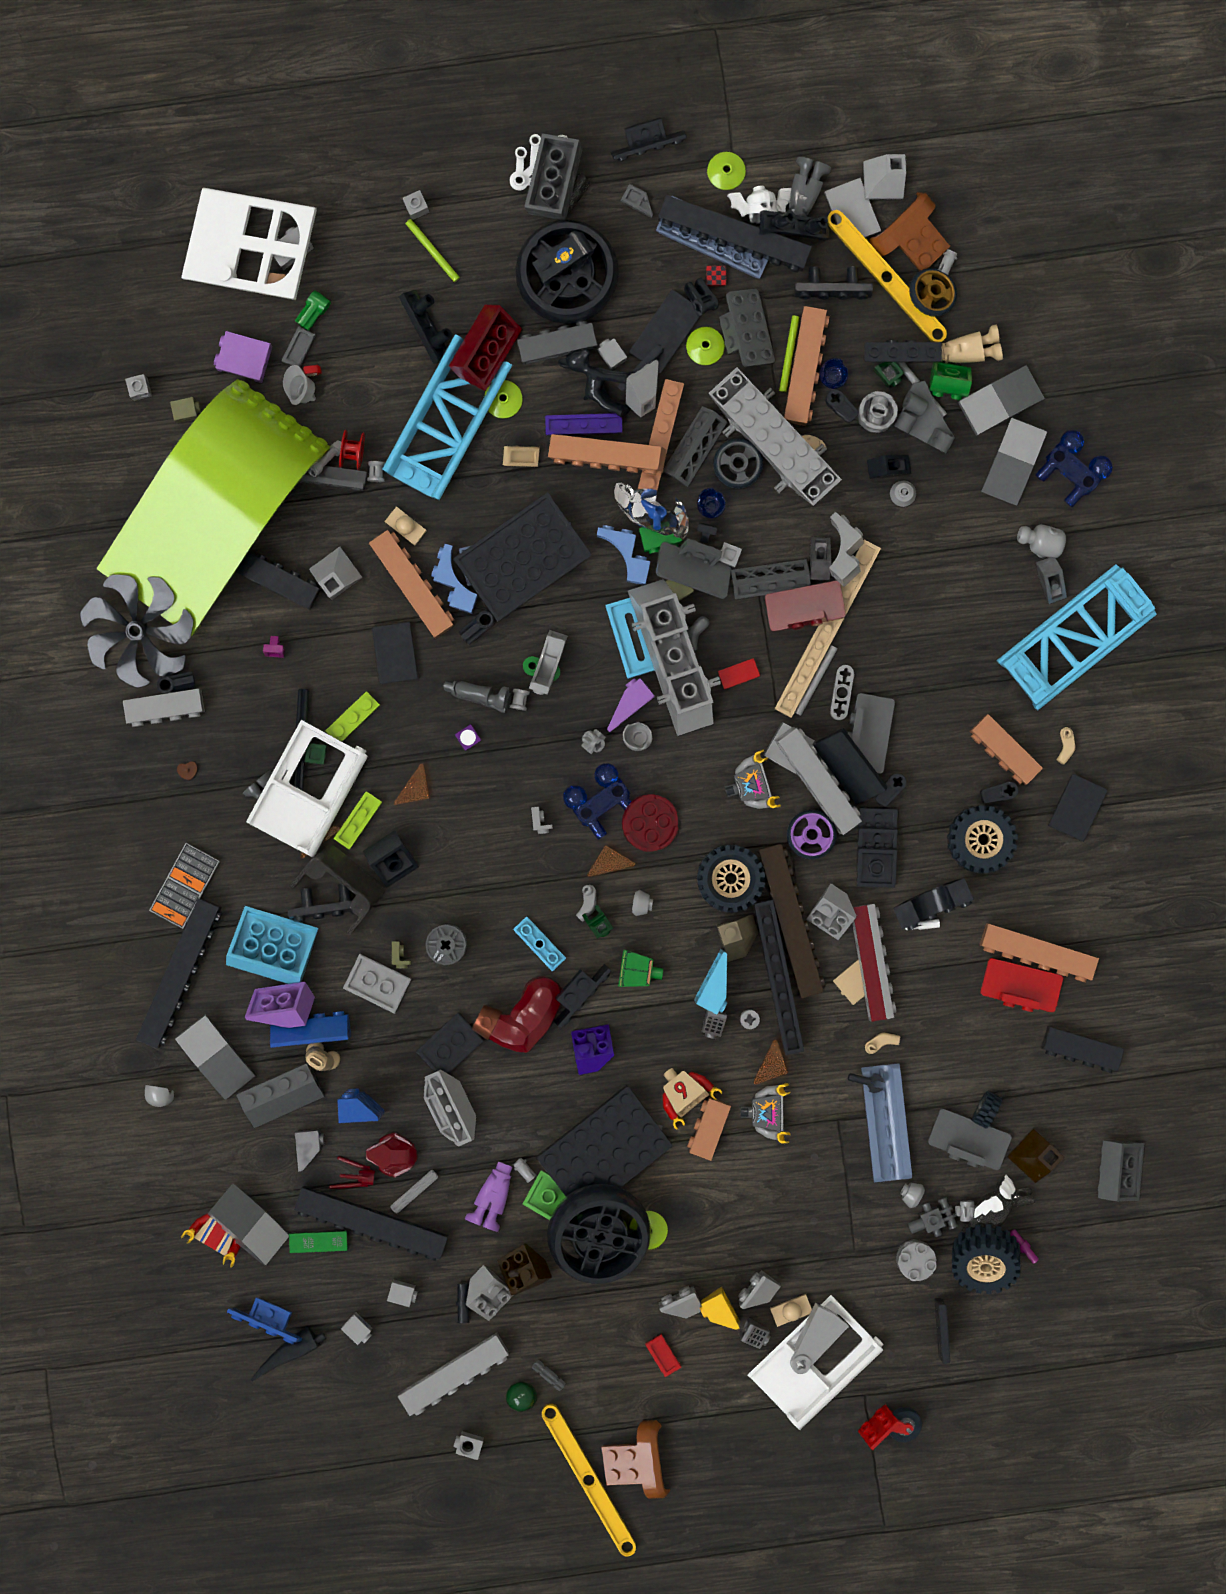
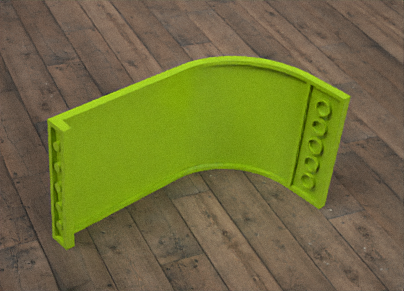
(213, 500)

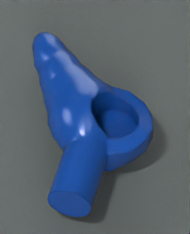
(655, 512)

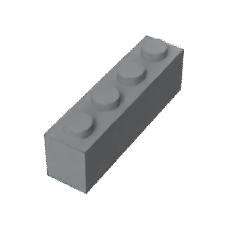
(163, 706)

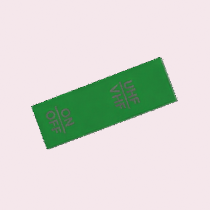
(318, 1241)

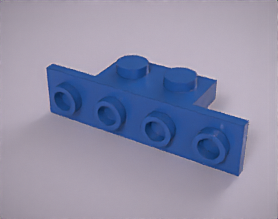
(269, 1317)

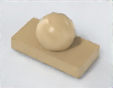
(521, 456)
(405, 526)
(791, 1310)

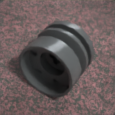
(457, 946)

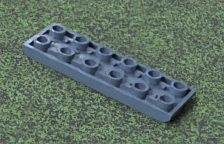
(740, 261)
(887, 1125)

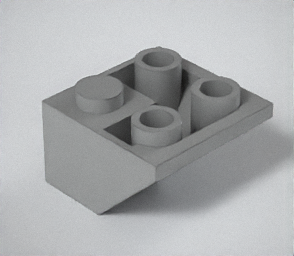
(885, 177)
(642, 389)
(335, 573)
(833, 912)
(760, 1290)
(487, 1293)
(683, 1304)

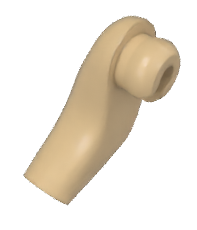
(1068, 745)
(880, 1040)

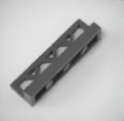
(692, 443)
(338, 478)
(771, 581)

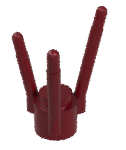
(364, 1178)

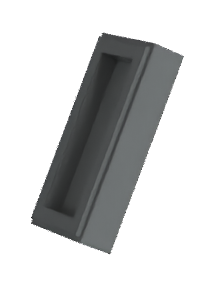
(298, 347)

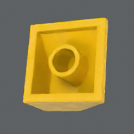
(719, 1309)

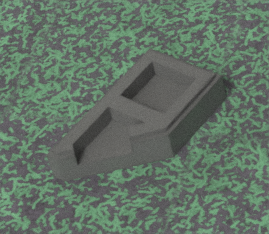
(637, 200)

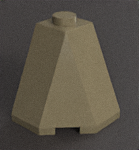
(738, 936)

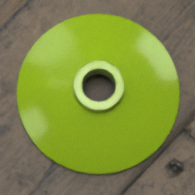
(726, 180)
(703, 355)
(511, 405)
(658, 1227)

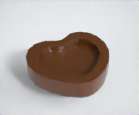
(187, 770)

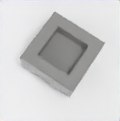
(730, 554)

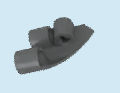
(923, 419)

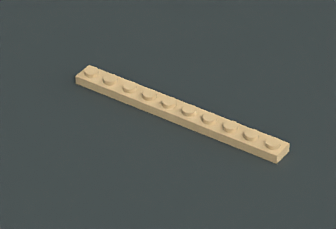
(823, 637)

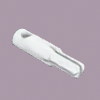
(928, 924)

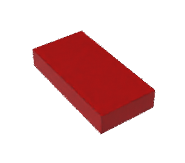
(738, 673)
(663, 1355)

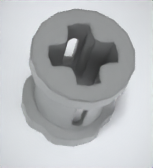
(376, 471)
(519, 699)

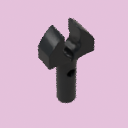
(867, 1081)

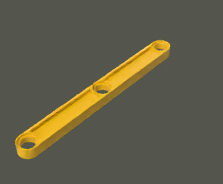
(876, 266)
(595, 1491)

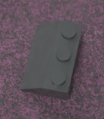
(1120, 1170)

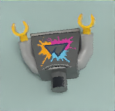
(752, 783)
(767, 1112)

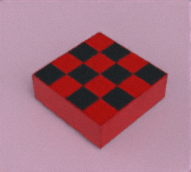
(716, 275)

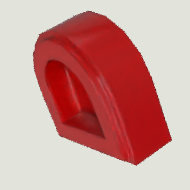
(313, 370)

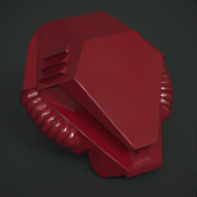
(393, 1154)

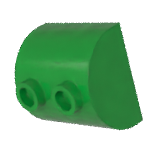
(950, 380)

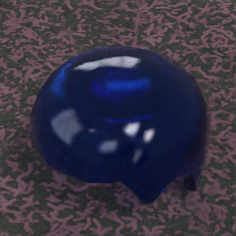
(833, 373)
(711, 503)

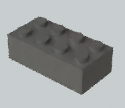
(553, 177)

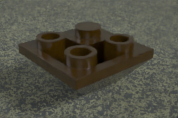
(1035, 1156)
(523, 1269)

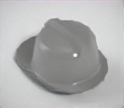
(298, 386)

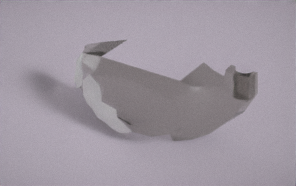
(630, 503)
(994, 1206)

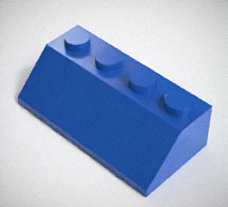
(317, 1030)
(358, 1107)

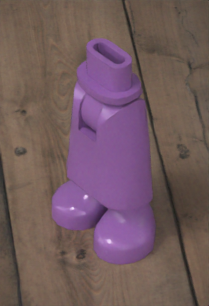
(492, 1197)

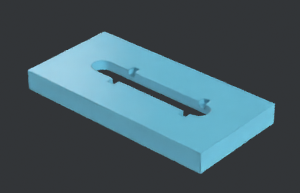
(632, 666)

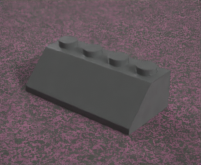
(280, 1095)

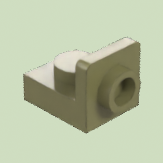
(397, 952)

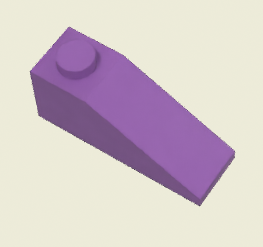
(633, 699)

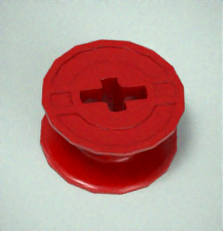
(352, 450)

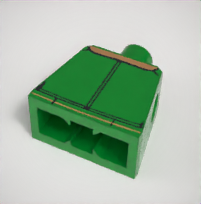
(637, 970)

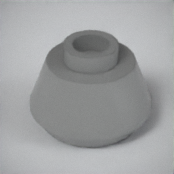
(902, 499)
(641, 903)
(912, 1194)

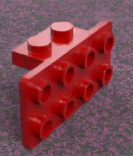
(1021, 986)

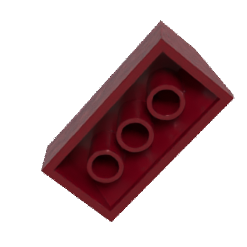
(485, 346)

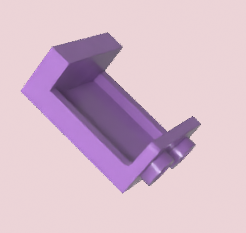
(243, 356)

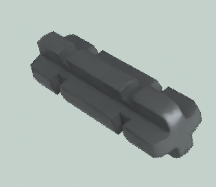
(548, 1375)

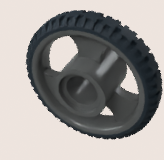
(721, 458)

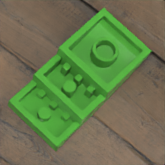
(545, 1196)

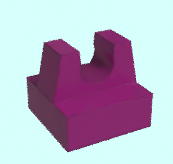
(274, 648)

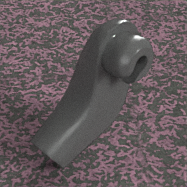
(696, 629)

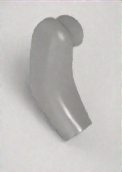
(589, 903)

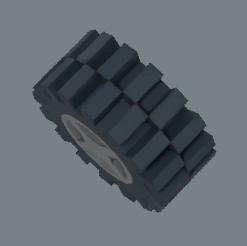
(986, 1109)

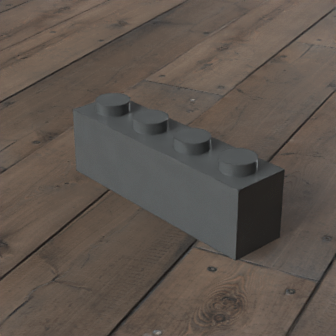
(557, 343)

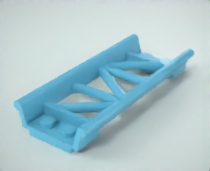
(407, 468)
(1121, 589)

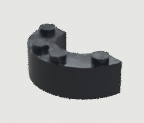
(933, 901)

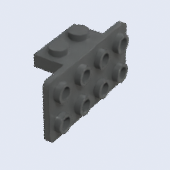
(746, 328)
(694, 567)
(872, 727)
(969, 1140)

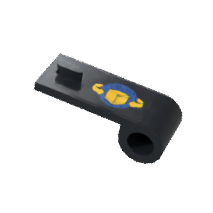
(564, 255)

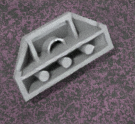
(450, 1107)

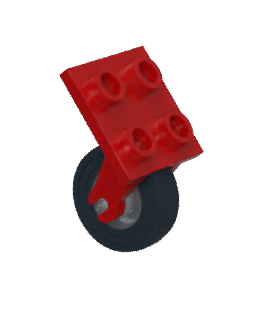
(901, 1424)

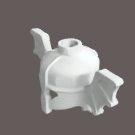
(758, 201)

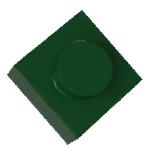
(315, 753)

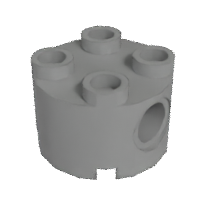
(877, 412)
(916, 1260)

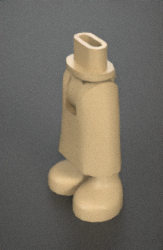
(970, 347)
(320, 1059)

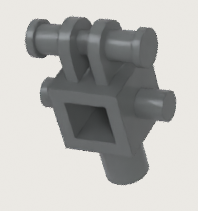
(931, 1218)

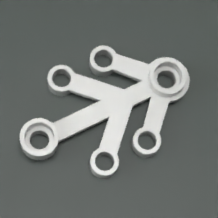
(525, 175)

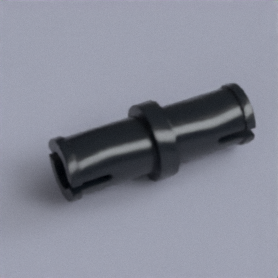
(463, 1309)

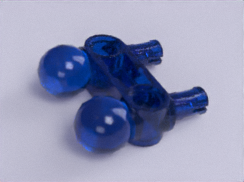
(1073, 469)
(576, 798)

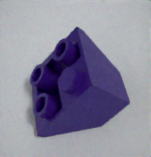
(592, 1048)

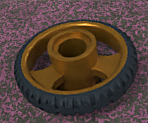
(927, 297)

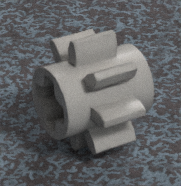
(593, 741)
(965, 1210)

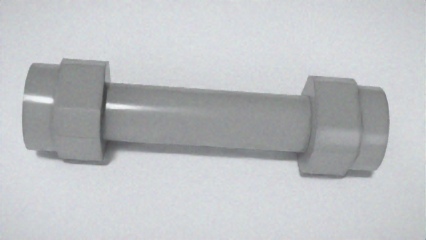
(318, 467)

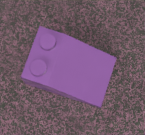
(281, 1005)

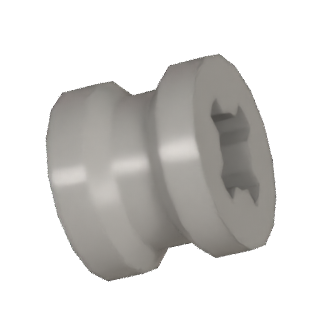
(747, 1017)

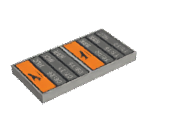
(184, 885)

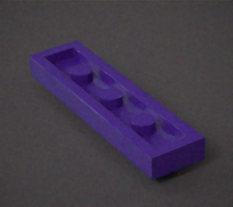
(583, 424)

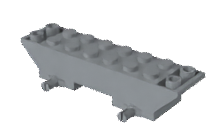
(774, 437)
(672, 656)

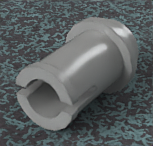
(947, 261)
(523, 1168)

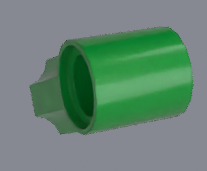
(315, 306)

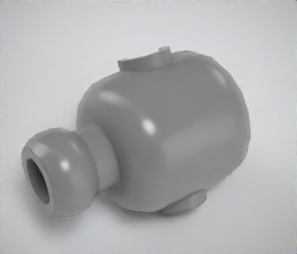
(1043, 540)

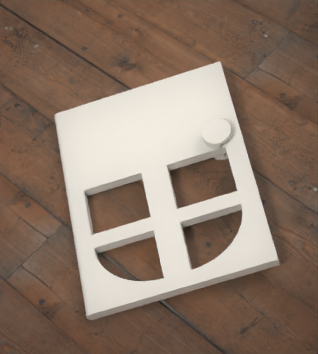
(221, 235)

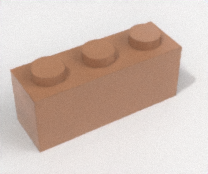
(708, 1128)

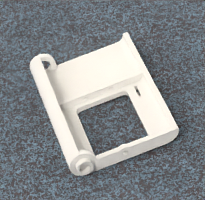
(292, 813)
(808, 1393)

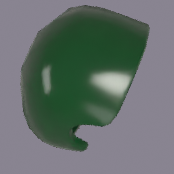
(521, 1396)

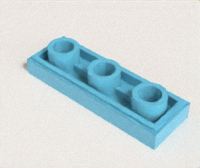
(530, 935)

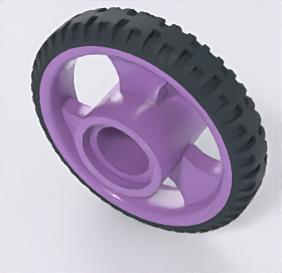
(812, 817)

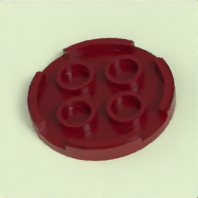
(650, 822)

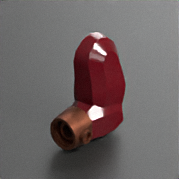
(527, 1020)

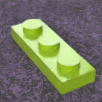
(353, 717)
(358, 820)

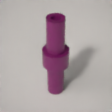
(1025, 1247)

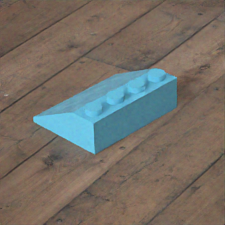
(271, 946)
(713, 989)

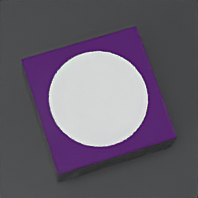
(468, 737)

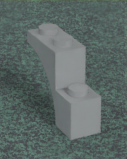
(846, 565)
(548, 662)

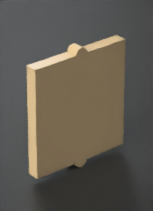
(851, 983)

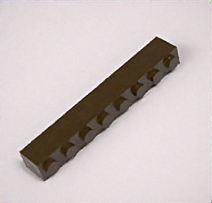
(790, 920)

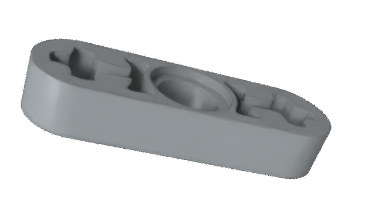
(848, 679)

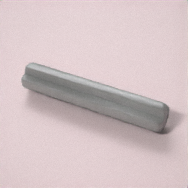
(414, 1191)

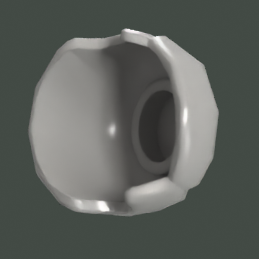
(637, 736)
(158, 1096)

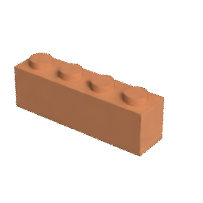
(1005, 749)

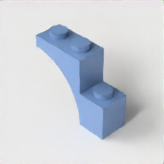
(624, 541)
(443, 574)

